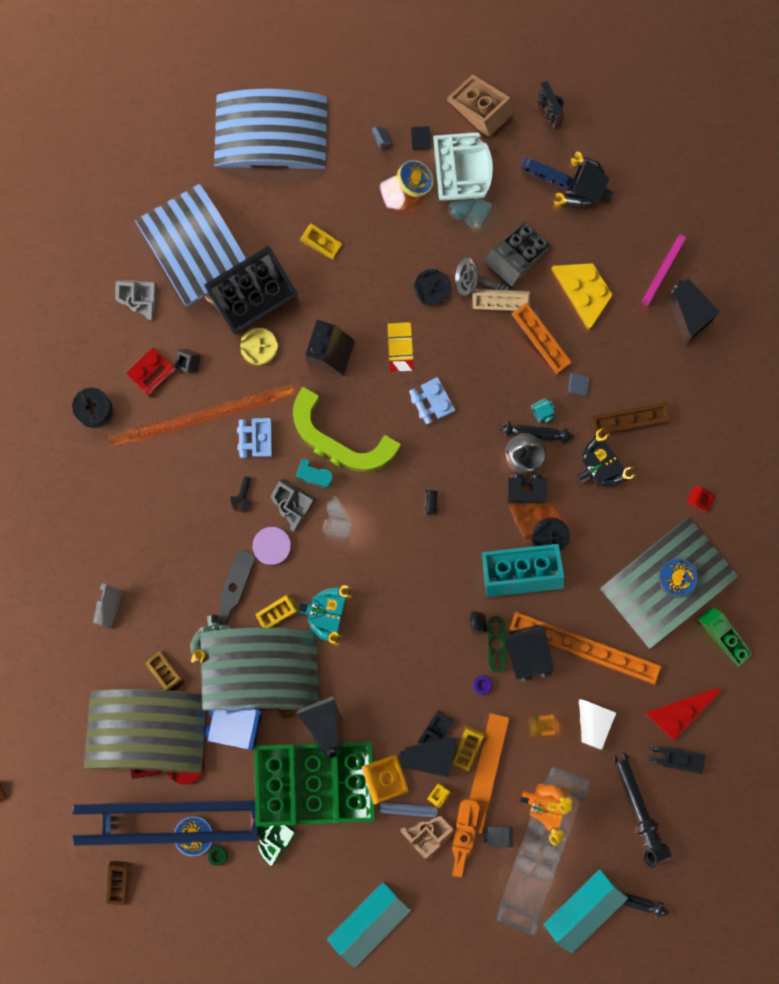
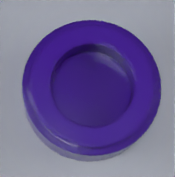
(482, 685)

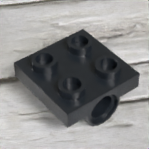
(551, 104)

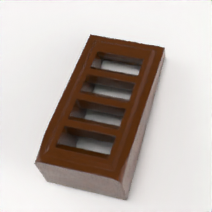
(117, 865)

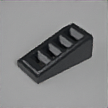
(478, 622)

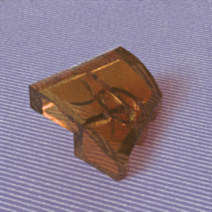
(529, 515)

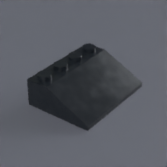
(250, 289)

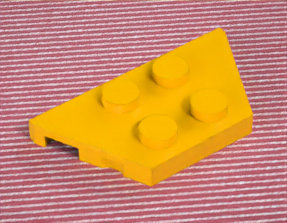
(584, 289)

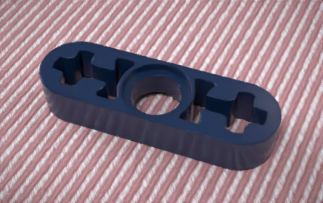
(546, 173)

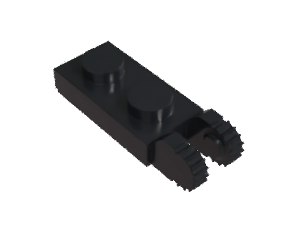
(679, 759)

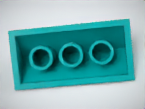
(585, 911)
(368, 925)

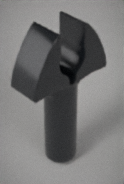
(242, 495)

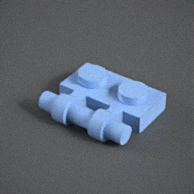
(437, 398)
(261, 438)

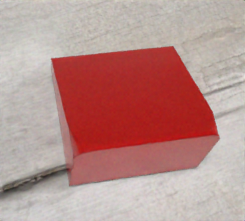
(700, 498)

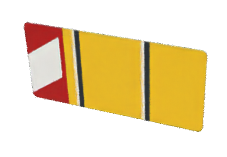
(400, 347)

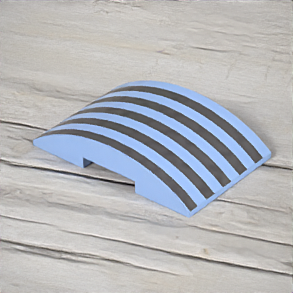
(271, 129)
(190, 242)

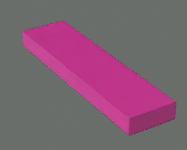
(663, 270)

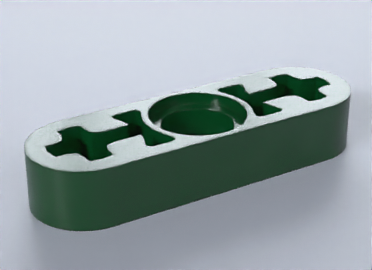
(491, 630)

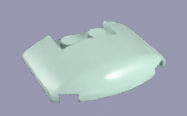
(462, 166)

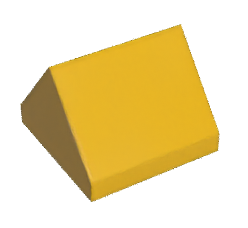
(439, 796)

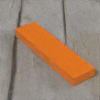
(541, 338)

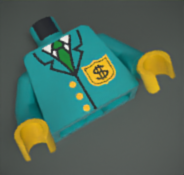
(326, 612)

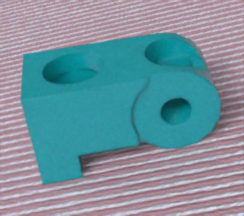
(308, 474)

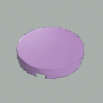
(271, 546)

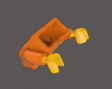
(548, 806)

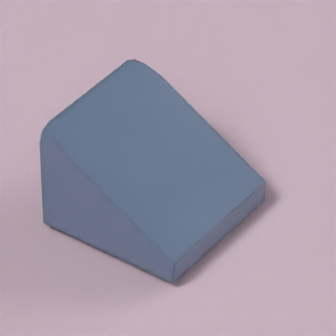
(382, 137)
(578, 385)

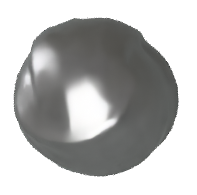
(525, 453)

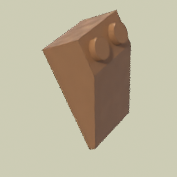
(482, 105)

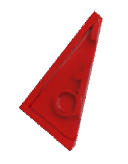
(678, 715)

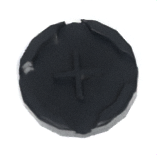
(432, 287)
(550, 532)

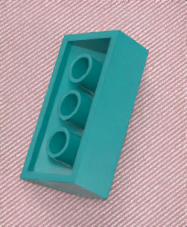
(522, 570)

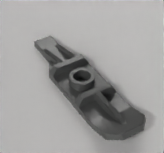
(237, 575)

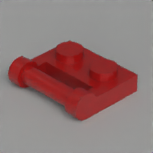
(146, 368)

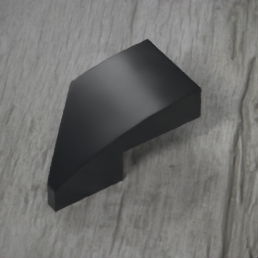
(436, 728)

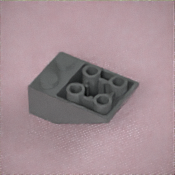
(517, 253)

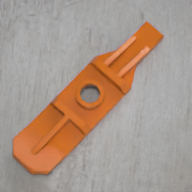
(465, 825)

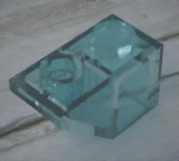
(472, 211)

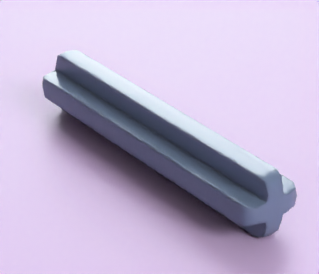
(406, 809)

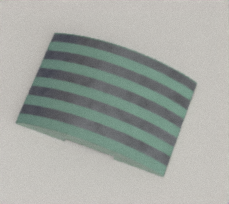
(639, 594)
(259, 669)

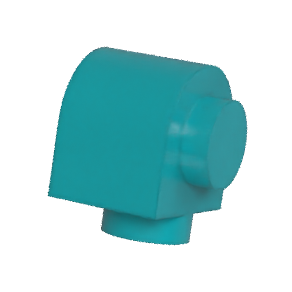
(543, 410)

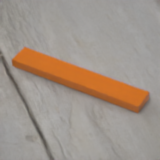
(488, 765)

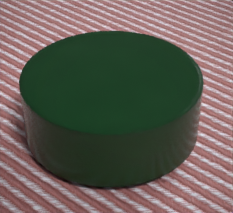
(217, 855)

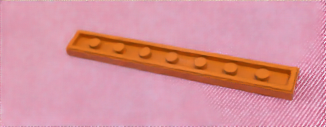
(592, 650)

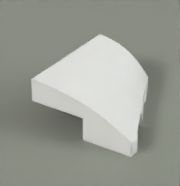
(594, 723)

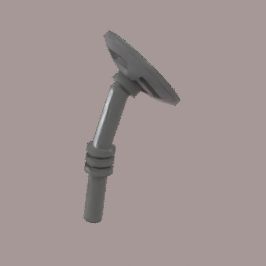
(472, 278)

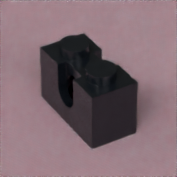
(517, 495)

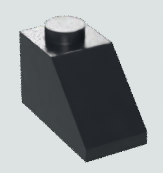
(498, 836)

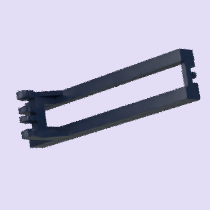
(107, 809)

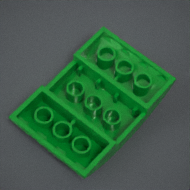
(307, 788)

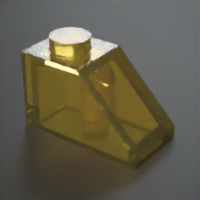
(542, 726)

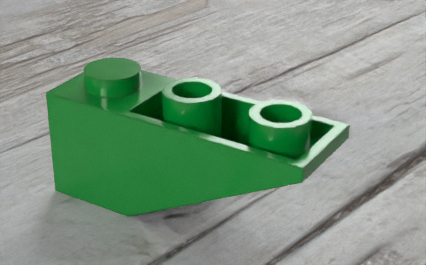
(725, 635)

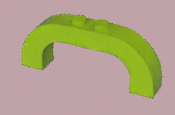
(339, 454)

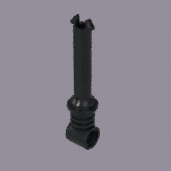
(655, 852)

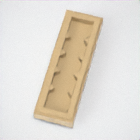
(499, 299)

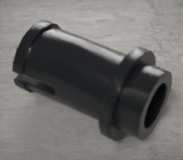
(430, 502)

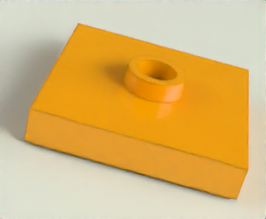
(385, 779)

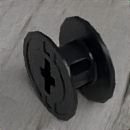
(81, 407)

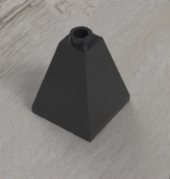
(323, 725)

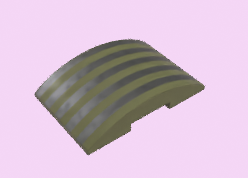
(145, 731)

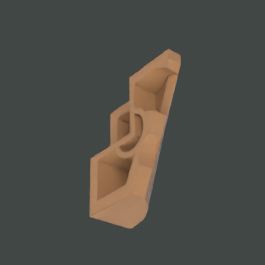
(429, 836)

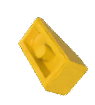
(320, 241)

